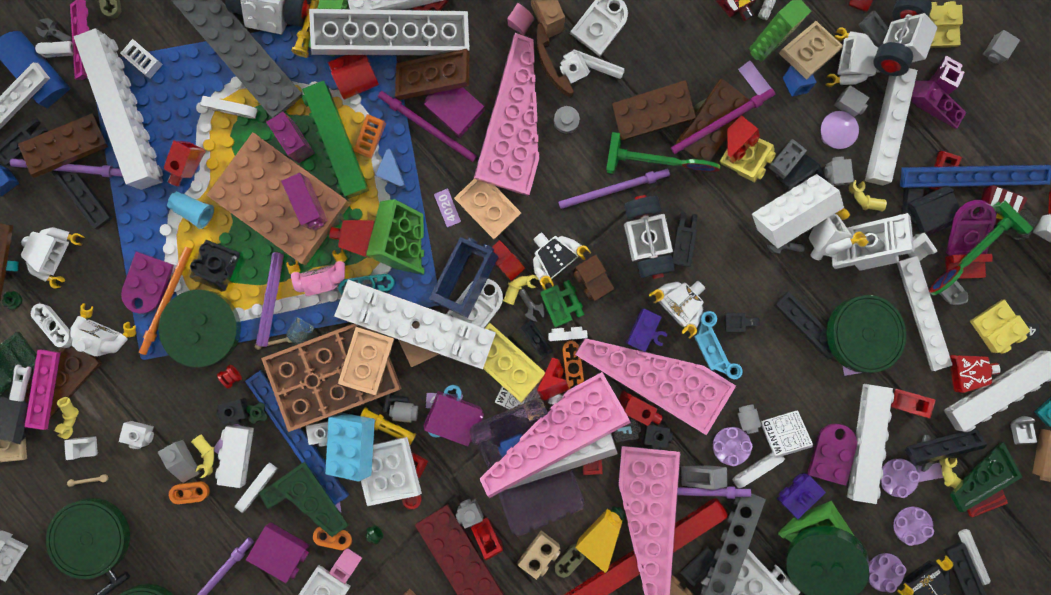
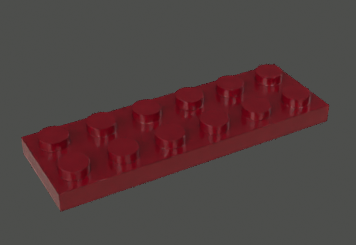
(456, 554)

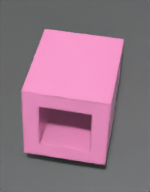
(520, 19)
(345, 565)

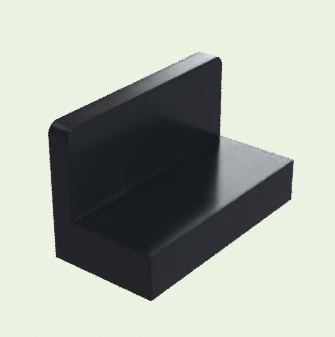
(802, 171)
(531, 342)

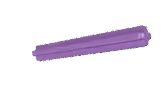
(270, 299)

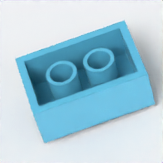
(350, 446)

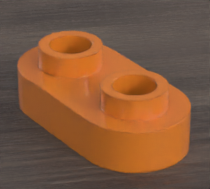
(190, 492)
(332, 542)

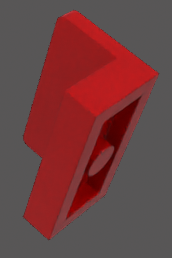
(974, 270)

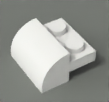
(10, 554)

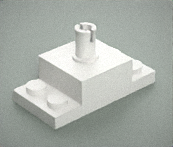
(885, 239)

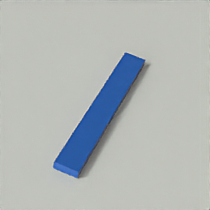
(975, 176)
(297, 438)

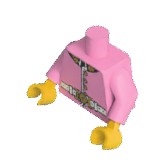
(319, 279)

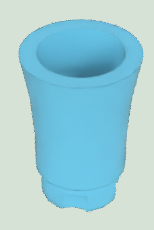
(191, 209)

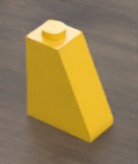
(600, 539)

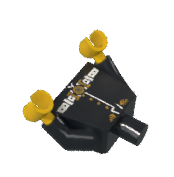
(929, 579)

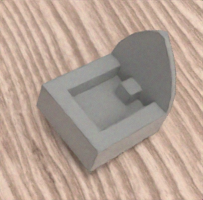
(955, 294)
(1023, 430)

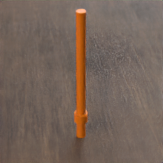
(150, 335)

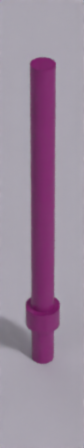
(754, 102)
(396, 105)

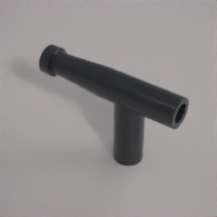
(389, 398)
(115, 581)

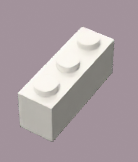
(234, 456)

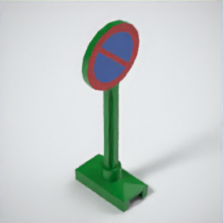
(616, 154)
(1010, 219)

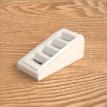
(151, 68)

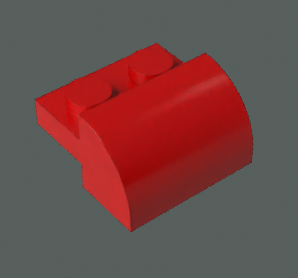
(352, 74)

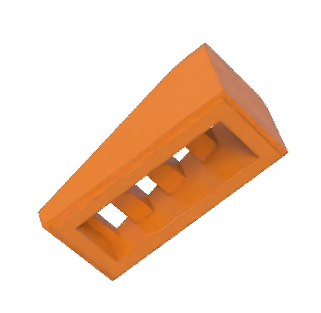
(363, 133)

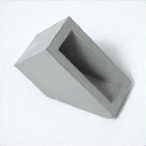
(179, 461)
(704, 476)

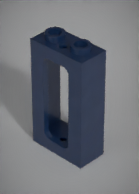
(453, 270)

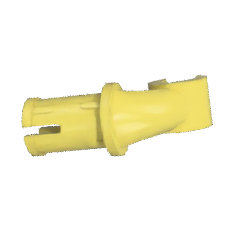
(865, 201)
(515, 286)
(69, 414)
(207, 453)
(950, 477)

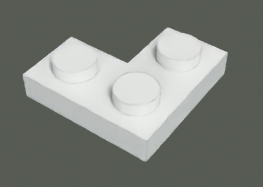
(559, 334)

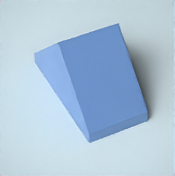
(390, 171)

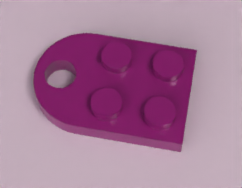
(970, 228)
(146, 280)
(833, 456)

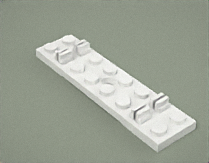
(395, 318)

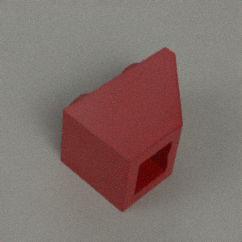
(740, 137)

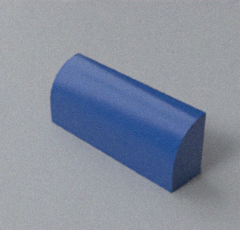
(18, 54)

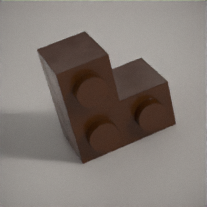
(593, 277)

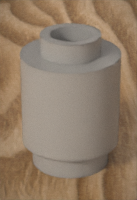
(404, 412)
(749, 419)

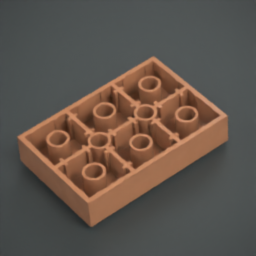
(256, 196)
(308, 379)

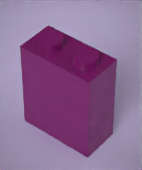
(455, 109)
(290, 137)
(304, 201)
(452, 418)
(278, 553)

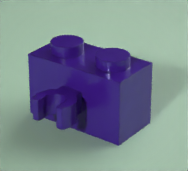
(644, 331)
(800, 495)

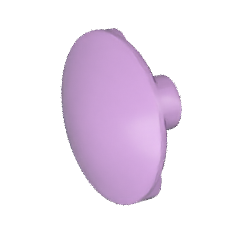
(839, 130)
(732, 446)
(899, 478)
(913, 526)
(886, 572)

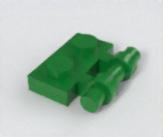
(556, 305)

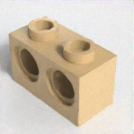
(534, 552)

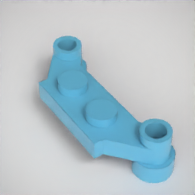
(712, 349)

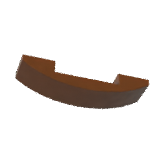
(560, 83)

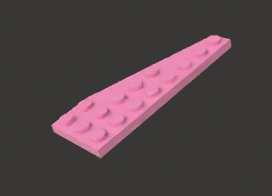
(511, 140)
(675, 385)
(571, 424)
(650, 500)

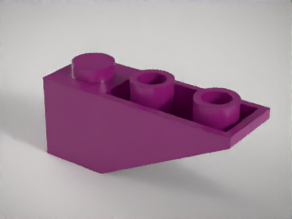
(936, 102)

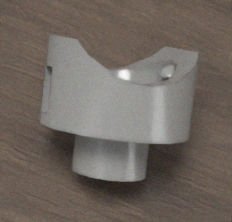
(566, 119)

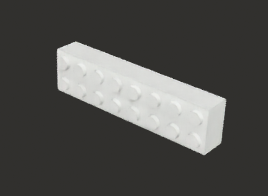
(387, 32)
(118, 109)

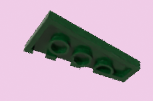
(986, 479)
(311, 498)

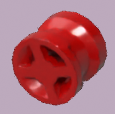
(229, 376)

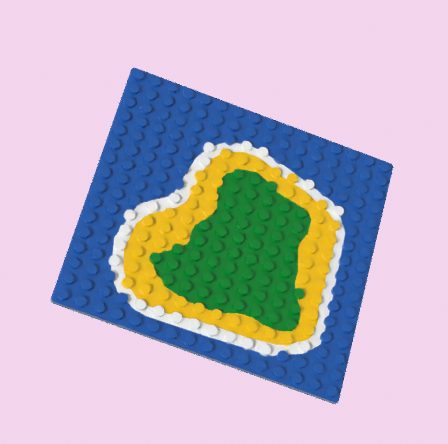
(174, 112)

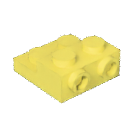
(948, 22)
(753, 162)
(1000, 327)

